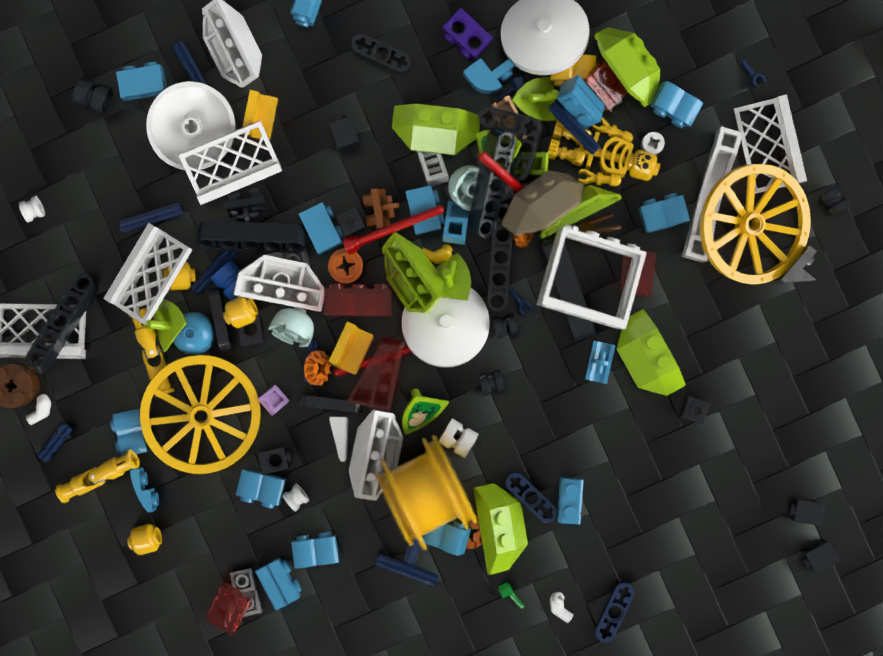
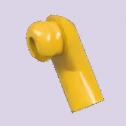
(439, 255)

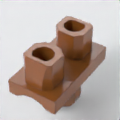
(382, 206)

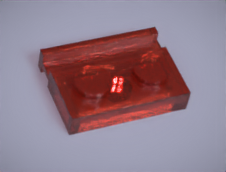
(606, 85)
(646, 278)
(228, 608)

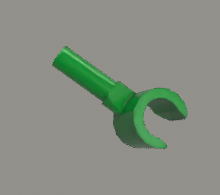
(506, 590)

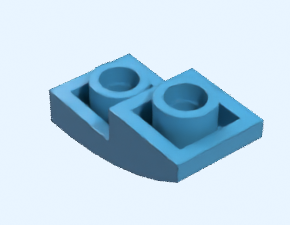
(147, 497)

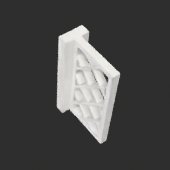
(787, 134)
(239, 179)
(137, 266)
(20, 350)

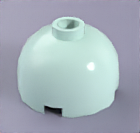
(463, 185)
(293, 325)

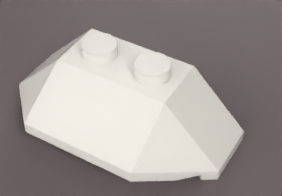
(231, 43)
(281, 283)
(375, 439)

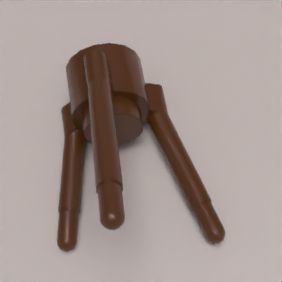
(585, 226)

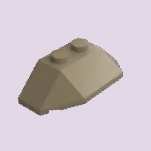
(543, 203)

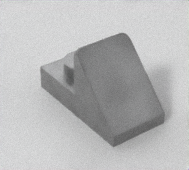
(796, 272)

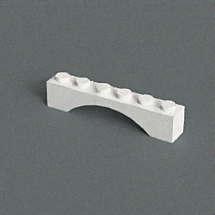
(719, 163)

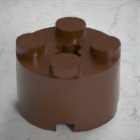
(26, 381)

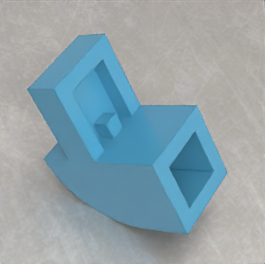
(484, 80)
(455, 224)

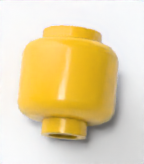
(183, 279)
(240, 312)
(144, 539)

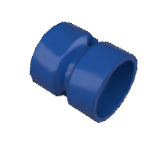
(226, 278)

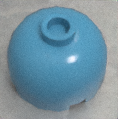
(196, 335)

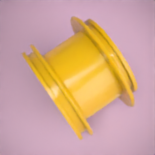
(425, 493)

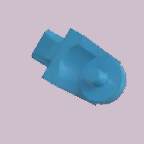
(600, 362)

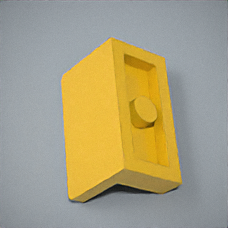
(260, 108)
(351, 348)

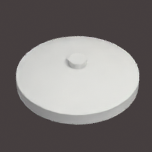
(545, 35)
(187, 118)
(449, 332)

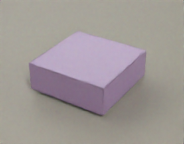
(273, 400)

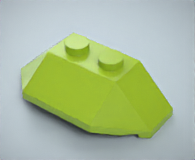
(630, 63)
(435, 128)
(592, 201)
(411, 274)
(648, 356)
(500, 527)

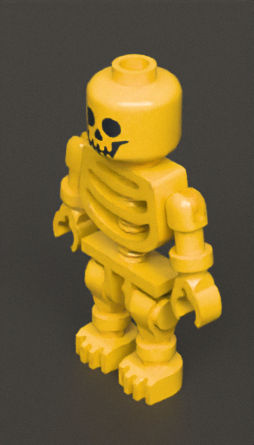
(640, 165)

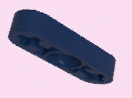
(547, 504)
(618, 620)

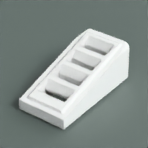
(440, 172)
(339, 428)

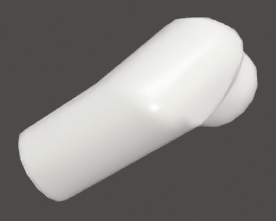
(42, 409)
(557, 607)

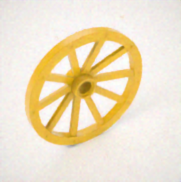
(758, 223)
(223, 462)

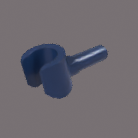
(752, 74)
(517, 84)
(522, 304)

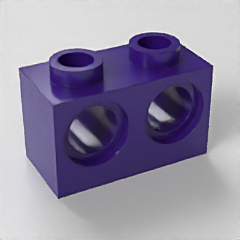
(471, 31)

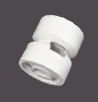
(464, 443)

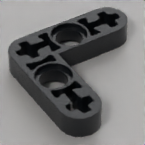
(520, 129)

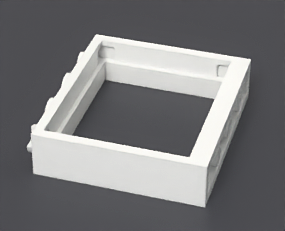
(610, 244)

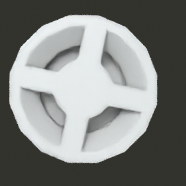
(649, 145)
(31, 209)
(295, 497)

